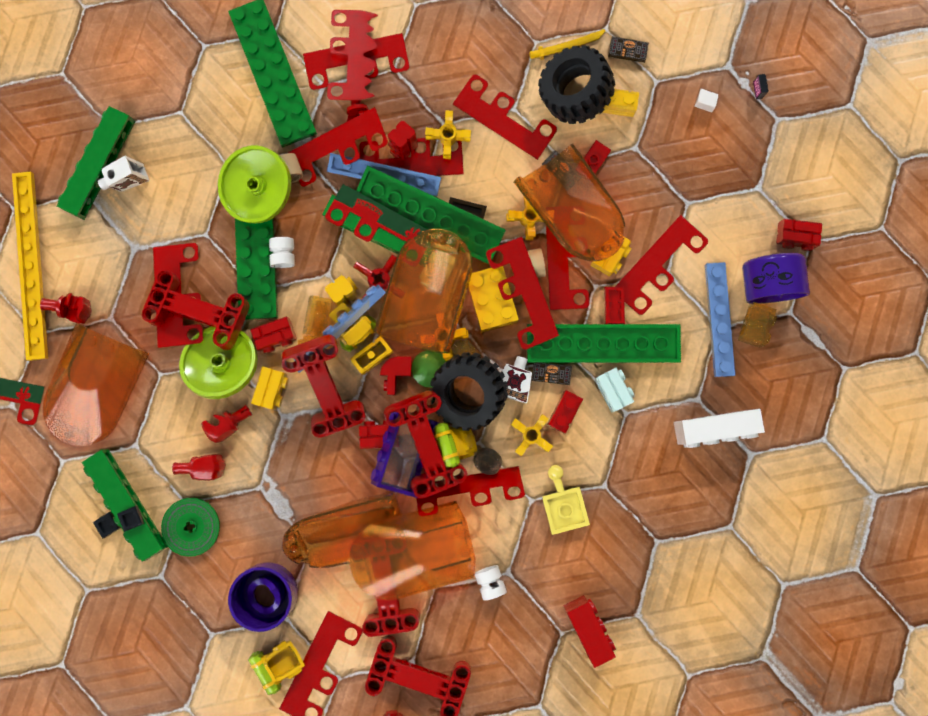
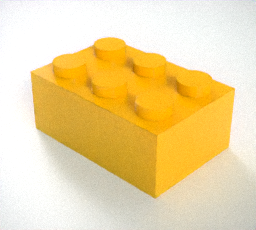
(487, 300)

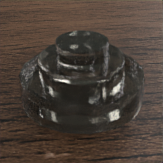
(487, 461)

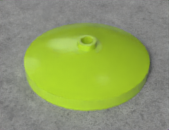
(254, 184)
(216, 371)

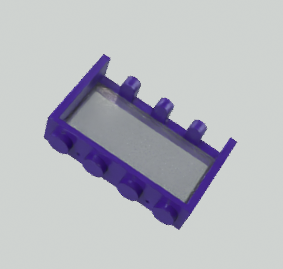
(398, 459)

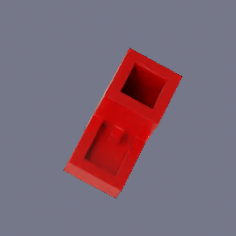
(393, 368)

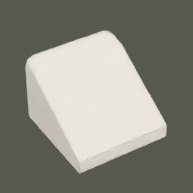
(706, 100)

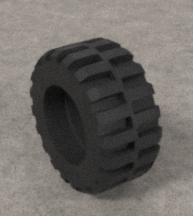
(565, 68)
(489, 379)

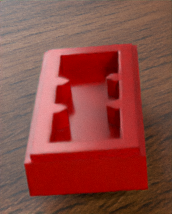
(597, 155)
(614, 305)

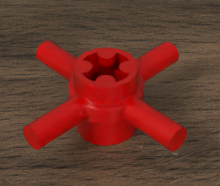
(372, 274)

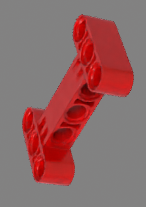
(195, 309)
(323, 386)
(425, 444)
(390, 610)
(417, 677)

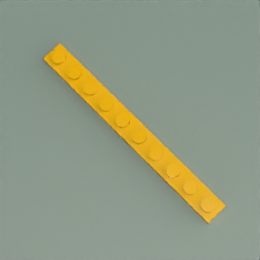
(29, 266)

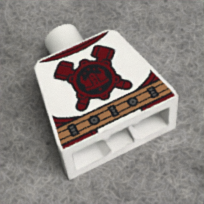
(123, 174)
(517, 380)

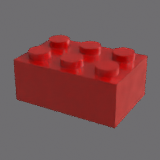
(590, 630)

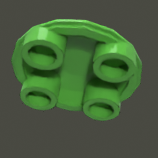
(425, 366)

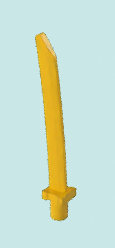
(542, 52)

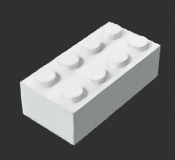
(717, 427)

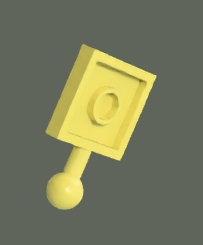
(565, 507)

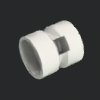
(282, 251)
(490, 575)

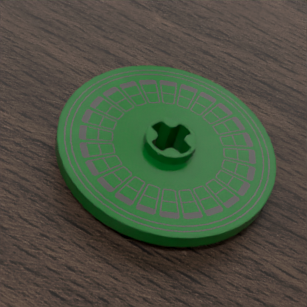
(177, 519)

